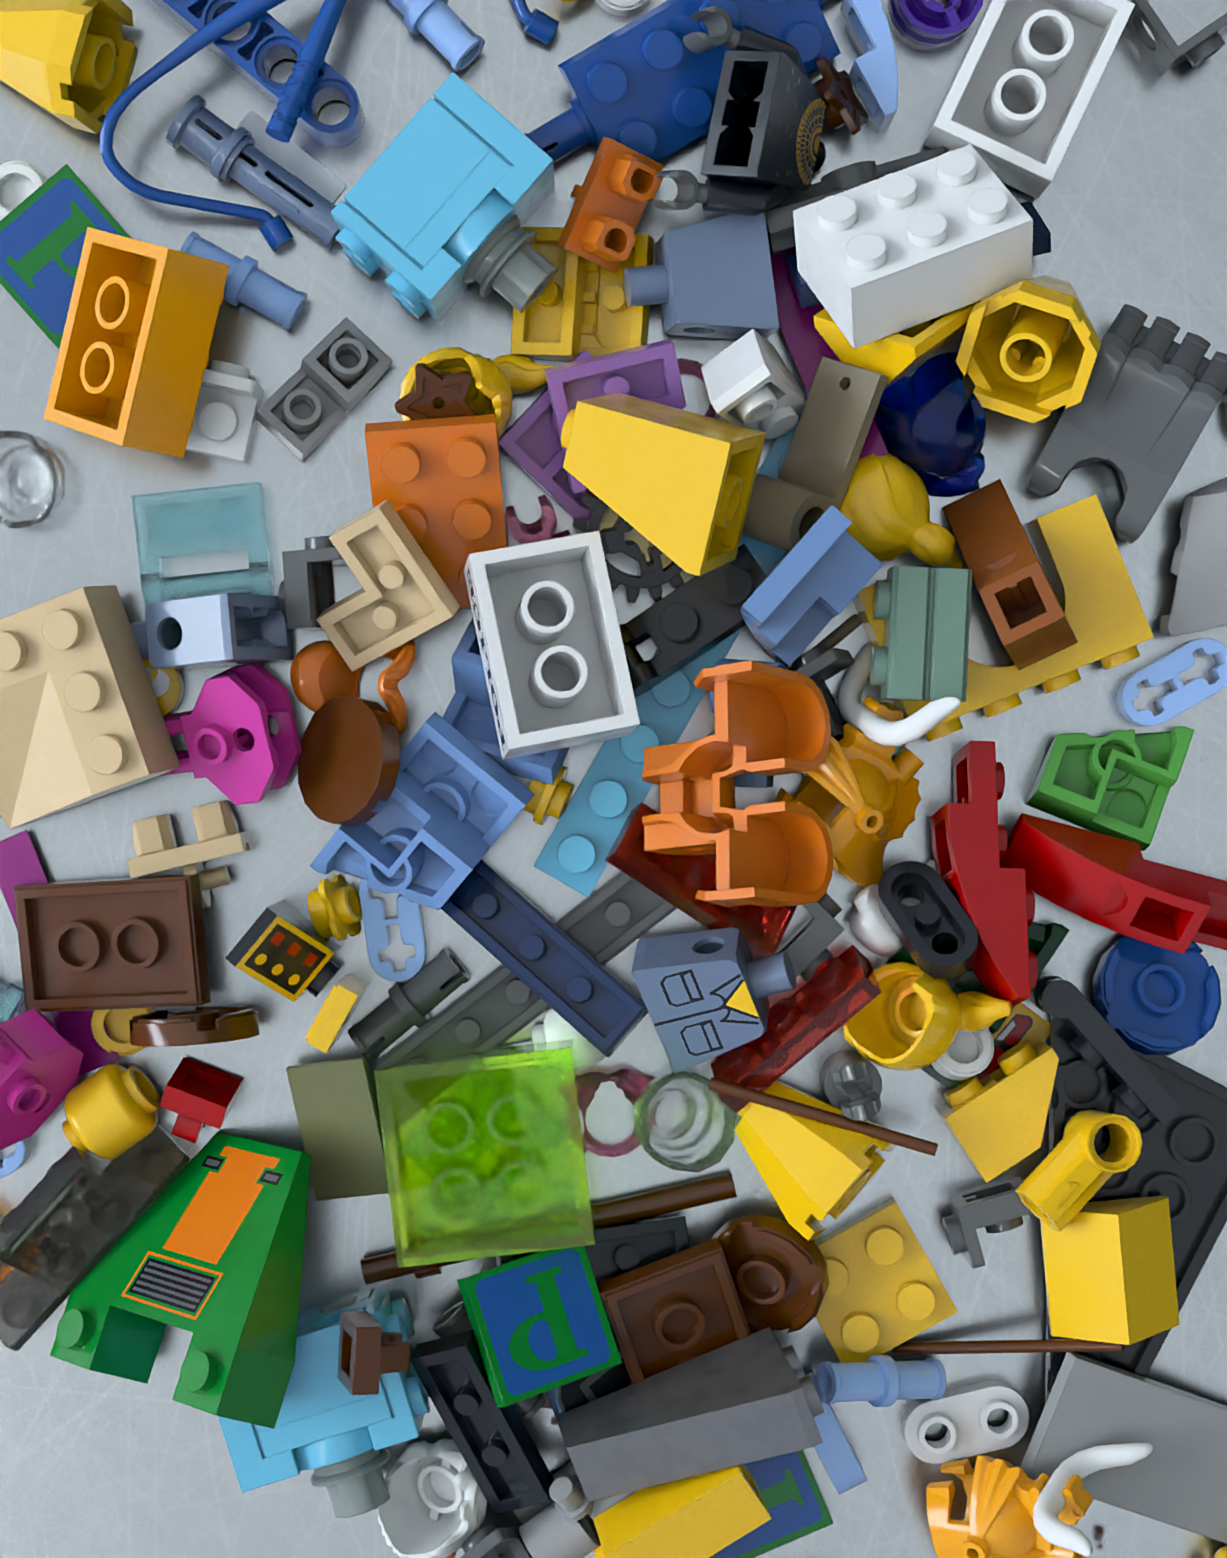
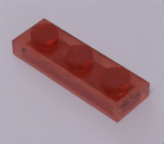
(681, 876)
(800, 1024)

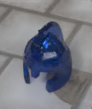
(935, 426)

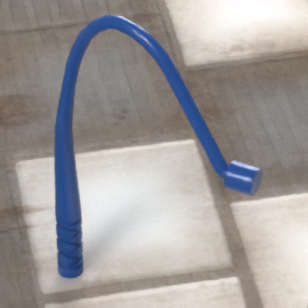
(315, 48)
(273, 228)

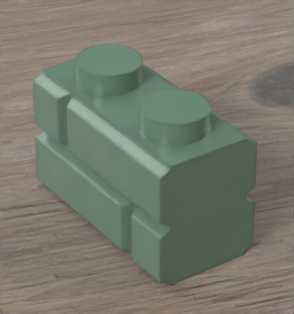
(923, 633)

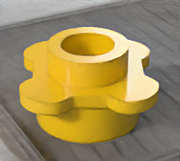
(335, 909)

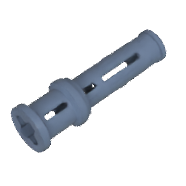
(234, 157)

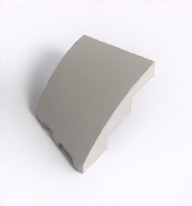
(1200, 564)

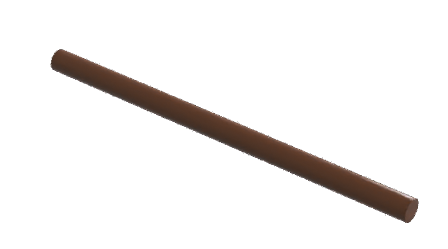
(822, 1116)
(1005, 1346)

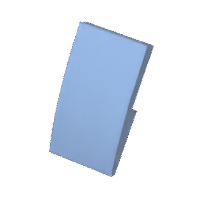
(876, 71)

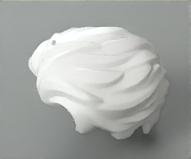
(431, 1501)

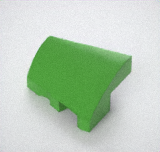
(1111, 780)

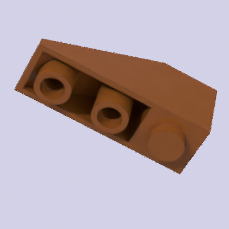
(1009, 575)

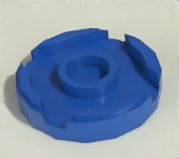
(1156, 995)

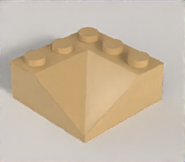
(74, 706)

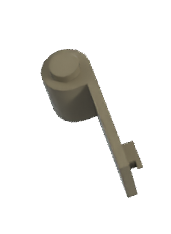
(819, 455)

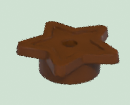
(840, 98)
(434, 384)

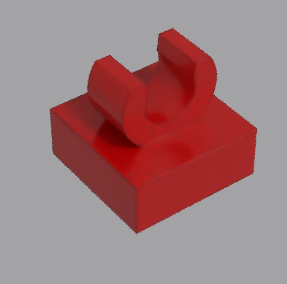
(199, 1097)

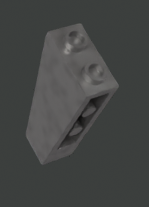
(694, 1419)

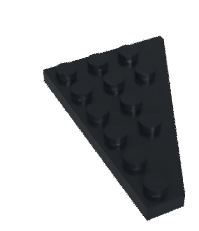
(1176, 1160)

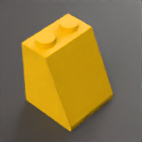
(666, 473)

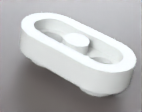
(965, 1415)

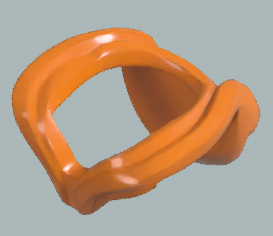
(322, 675)

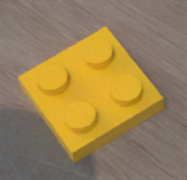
(878, 1285)

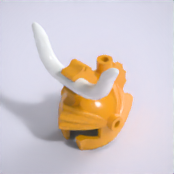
(858, 786)
(1020, 1515)

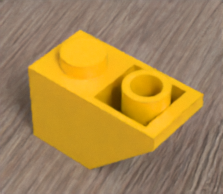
(1005, 1112)

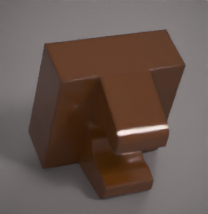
(368, 1353)

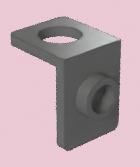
(1164, 51)

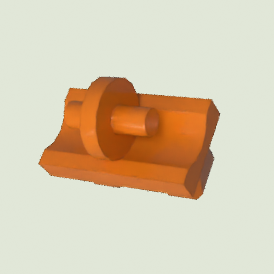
(610, 205)

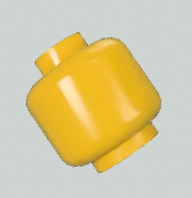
(111, 1111)

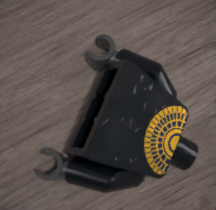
(760, 127)

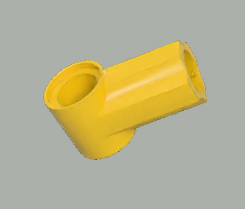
(1075, 1171)

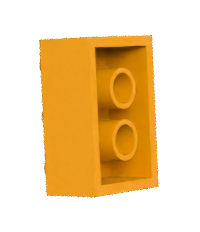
(136, 343)

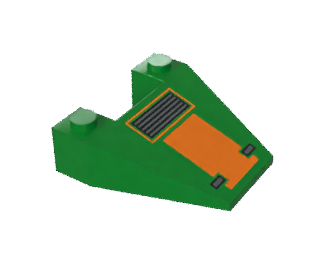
(211, 1259)

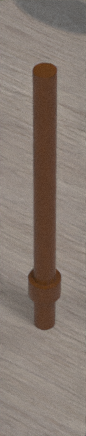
(606, 1214)

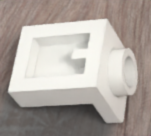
(225, 412)

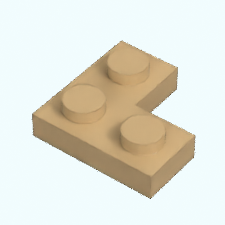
(399, 590)

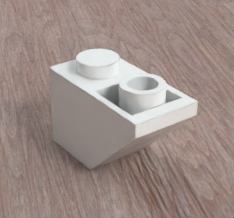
(754, 386)

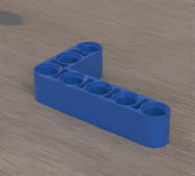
(259, 51)

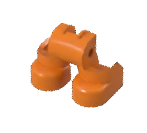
(764, 725)

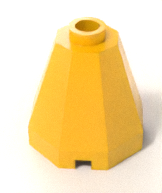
(67, 56)
(1029, 349)
(808, 1163)

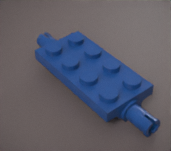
(653, 89)

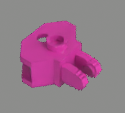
(231, 735)
(34, 1074)

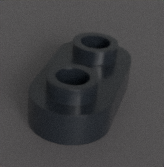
(931, 923)

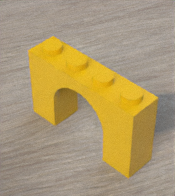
(1096, 600)
(683, 1517)

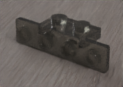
(73, 1224)

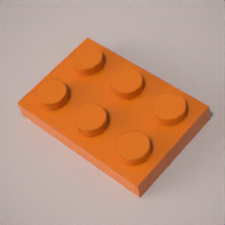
(443, 487)

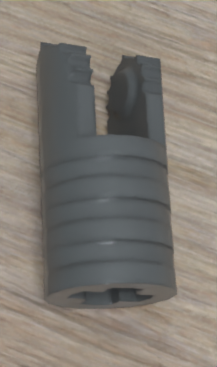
(849, 1067)

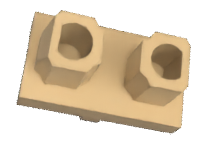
(217, 837)

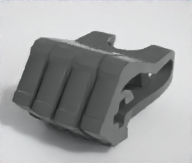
(1137, 414)

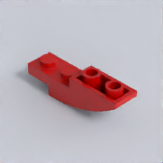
(968, 858)
(1116, 887)

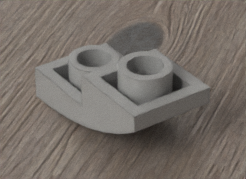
(324, 389)

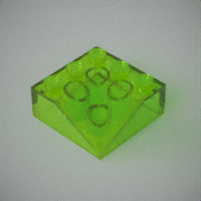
(486, 1154)

